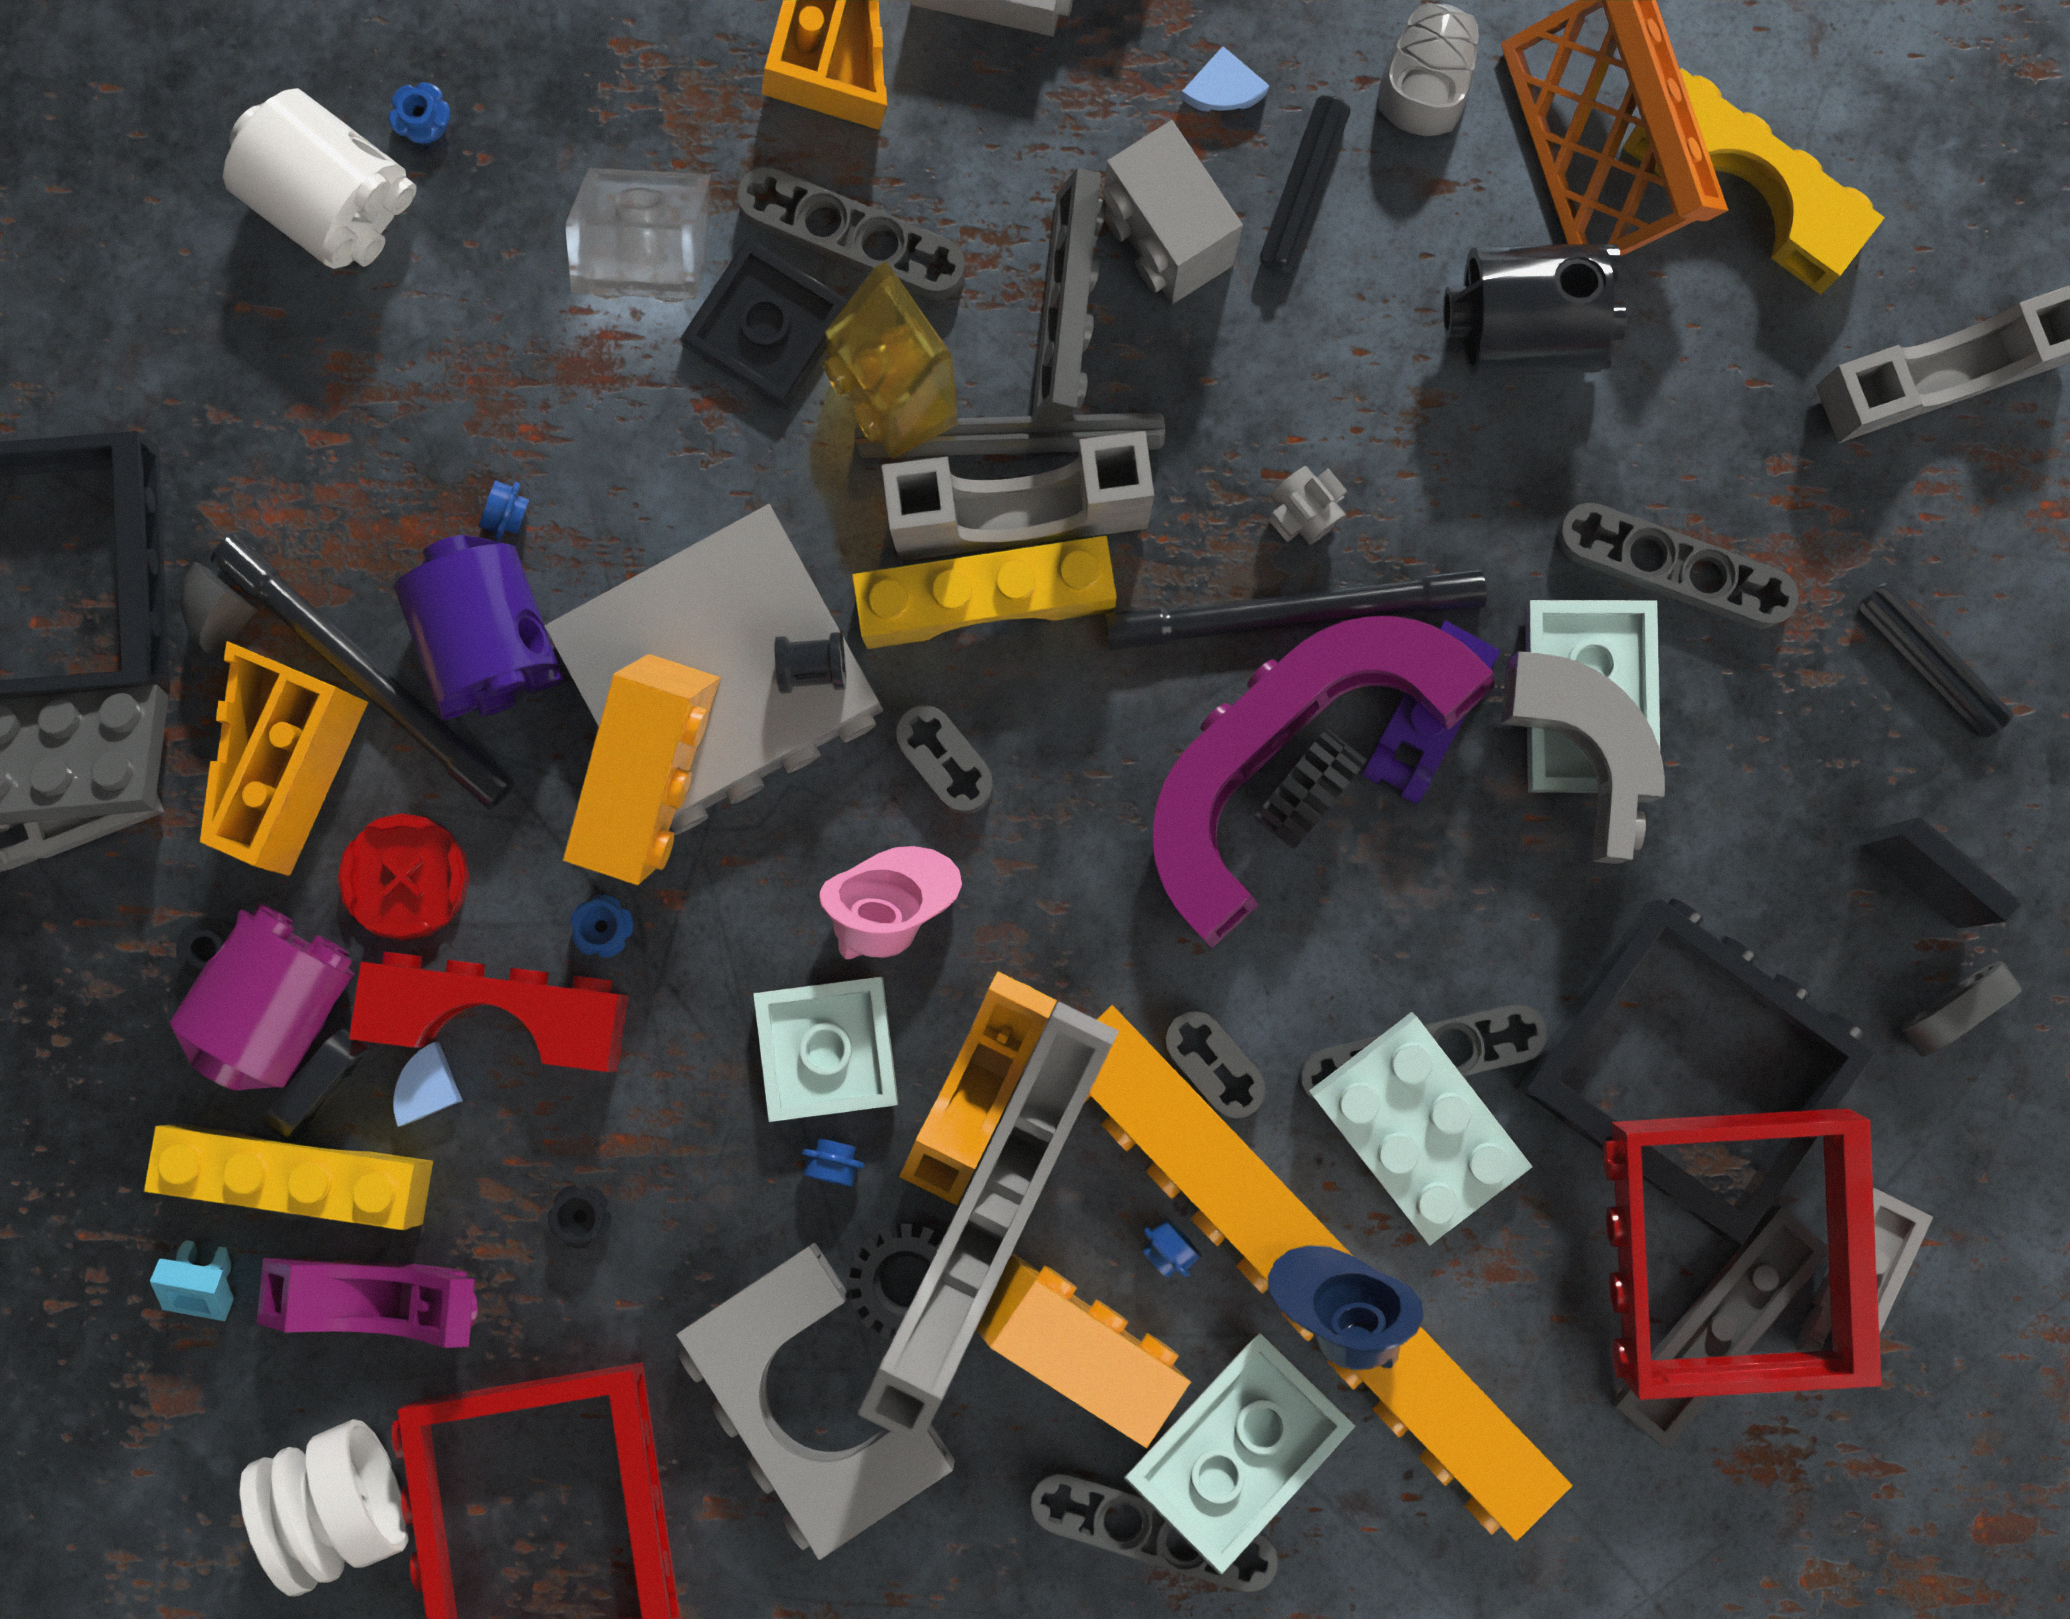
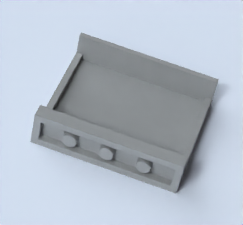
(721, 614)

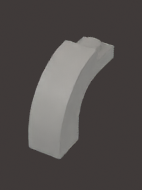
(1606, 726)

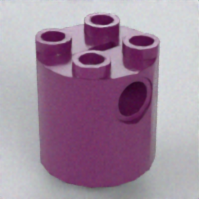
(260, 1002)

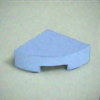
(1224, 85)
(424, 1086)

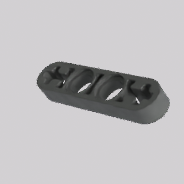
(856, 225)
(1678, 557)
(1495, 1020)
(1149, 1541)

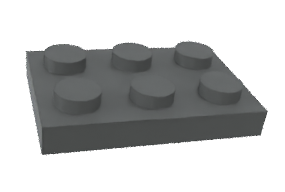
(81, 753)

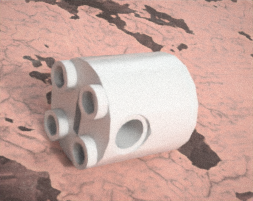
(315, 178)

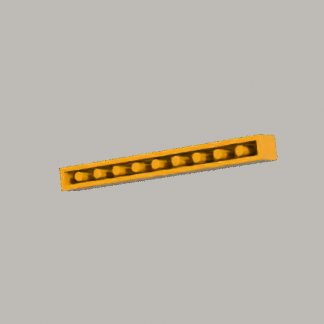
(1263, 1219)

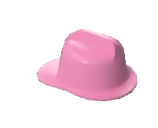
(887, 899)

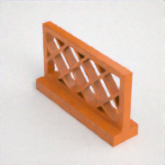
(1664, 112)

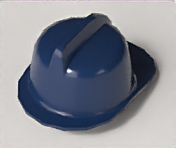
(1346, 1304)

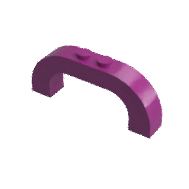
(1271, 713)

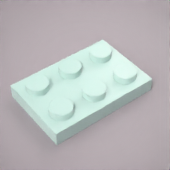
(1613, 639)
(1420, 1128)
(1239, 1453)

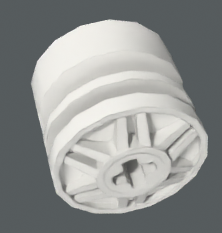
(323, 1508)

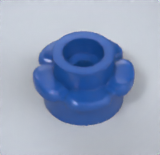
(427, 126)
(503, 510)
(584, 926)
(832, 1163)
(1170, 1249)

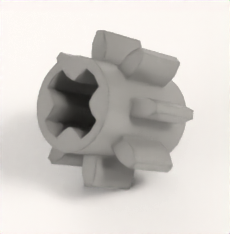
(1307, 505)

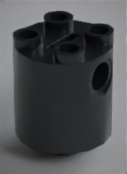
(1537, 309)

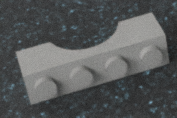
(1941, 372)

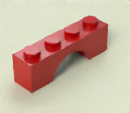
(411, 1005)

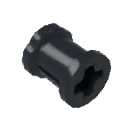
(810, 663)

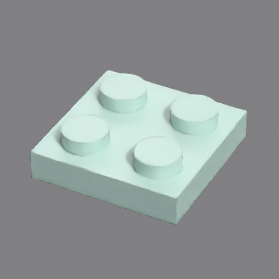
(826, 1049)

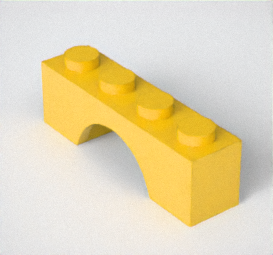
(1815, 217)
(949, 594)
(288, 1177)

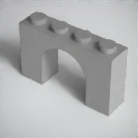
(946, 515)
(825, 1493)

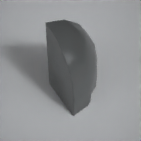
(212, 609)

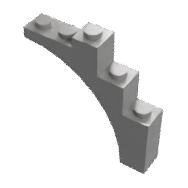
(987, 1224)

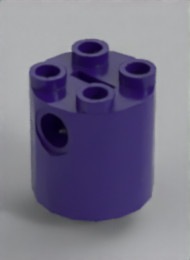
(476, 626)

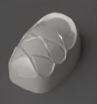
(1430, 70)

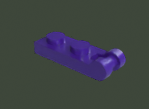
(1420, 731)

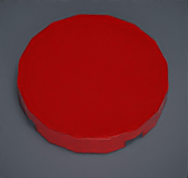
(404, 877)

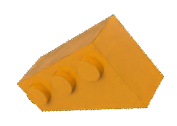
(829, 59)
(274, 759)
(640, 768)
(1082, 1350)

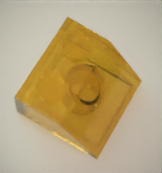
(891, 365)

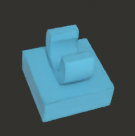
(194, 1288)

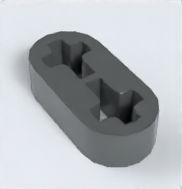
(956, 749)
(1961, 1008)
(1226, 1053)

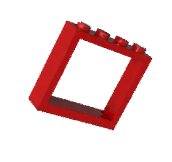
(1851, 1258)
(637, 1463)

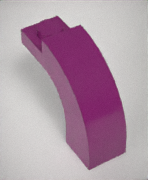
(368, 1297)

